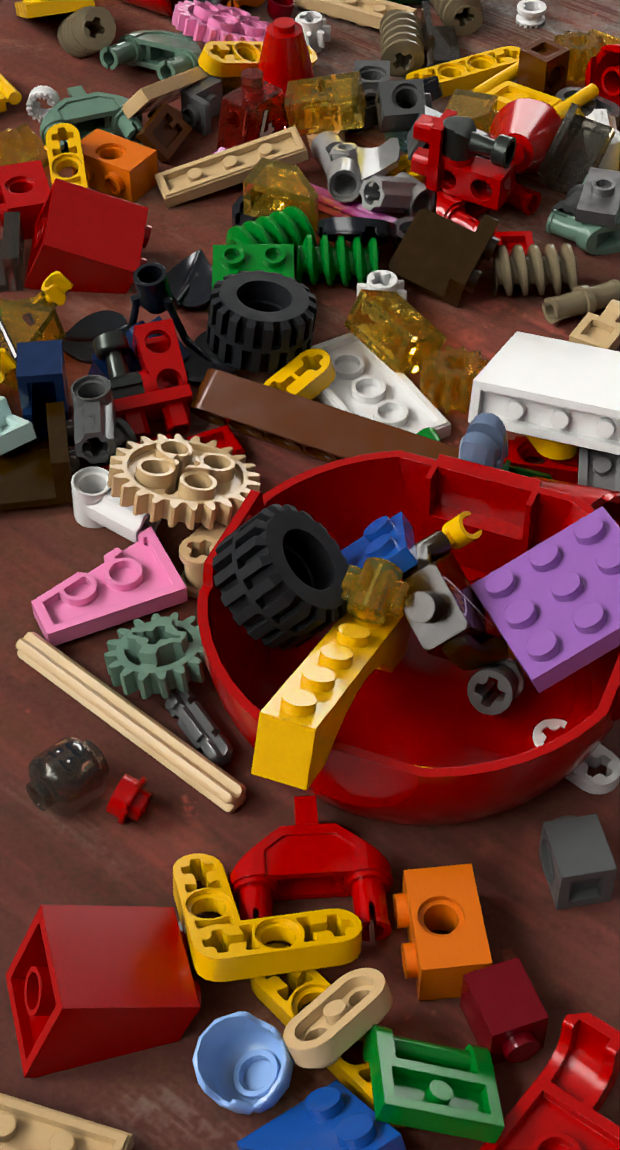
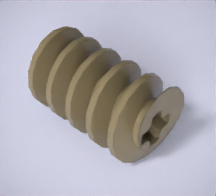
(462, 14)
(86, 31)
(401, 42)
(534, 269)

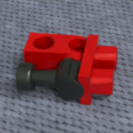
(452, 160)
(160, 386)

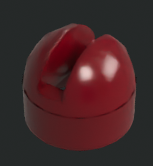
(280, 8)

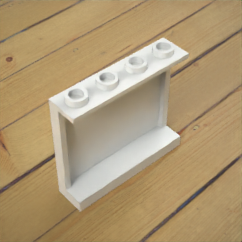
(553, 391)

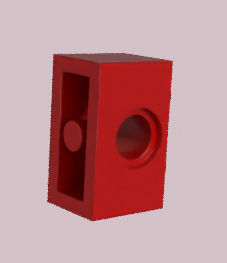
(23, 190)

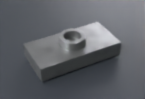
(599, 198)

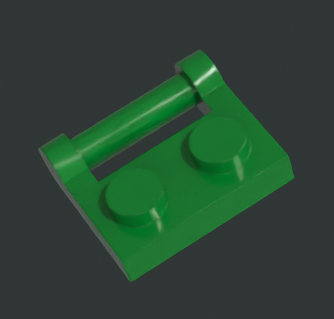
(433, 1086)

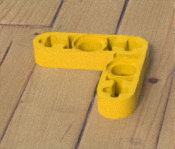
(221, 943)

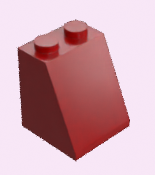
(87, 239)
(99, 985)

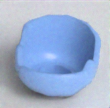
(242, 1063)

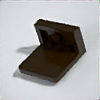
(444, 255)
(42, 468)

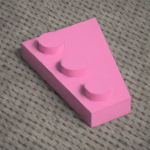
(117, 591)

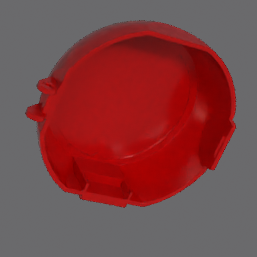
(423, 706)

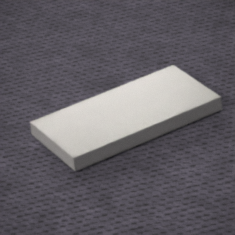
(374, 391)

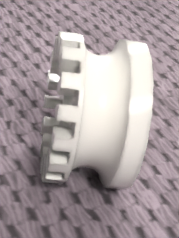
(531, 13)
(33, 106)

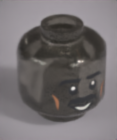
(67, 776)

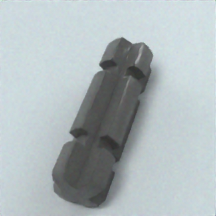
(199, 727)

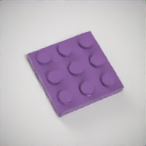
(559, 599)

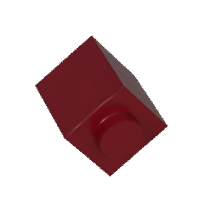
(504, 1011)

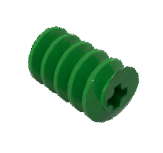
(278, 228)
(336, 260)

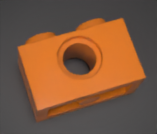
(118, 165)
(444, 901)

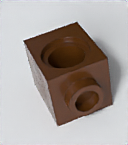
(543, 66)

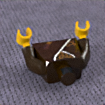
(444, 606)

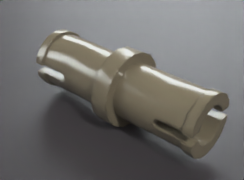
(580, 301)

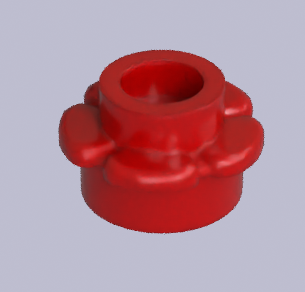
(129, 799)

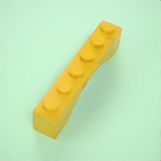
(308, 709)

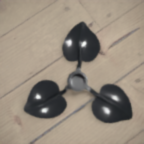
(157, 291)

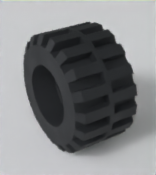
(260, 320)
(281, 577)

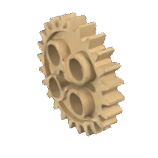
(181, 480)

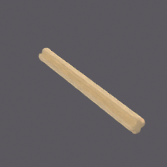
(132, 722)

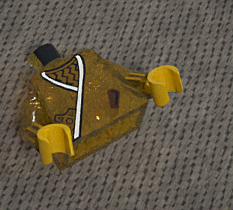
(30, 321)

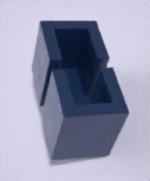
(41, 381)

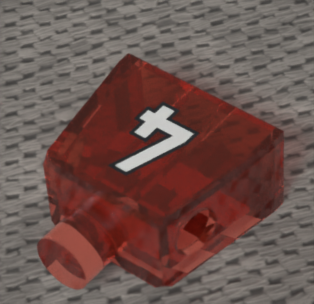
(251, 111)

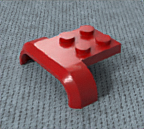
(567, 1095)

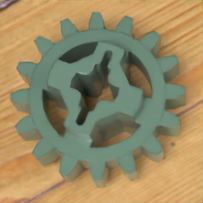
(157, 656)

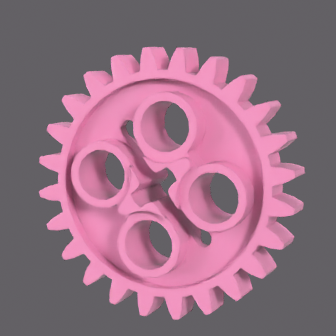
(217, 22)

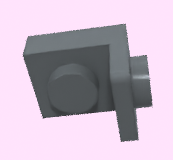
(202, 103)

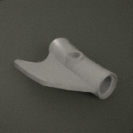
(350, 165)

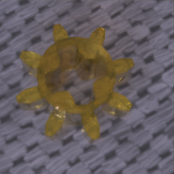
(374, 590)

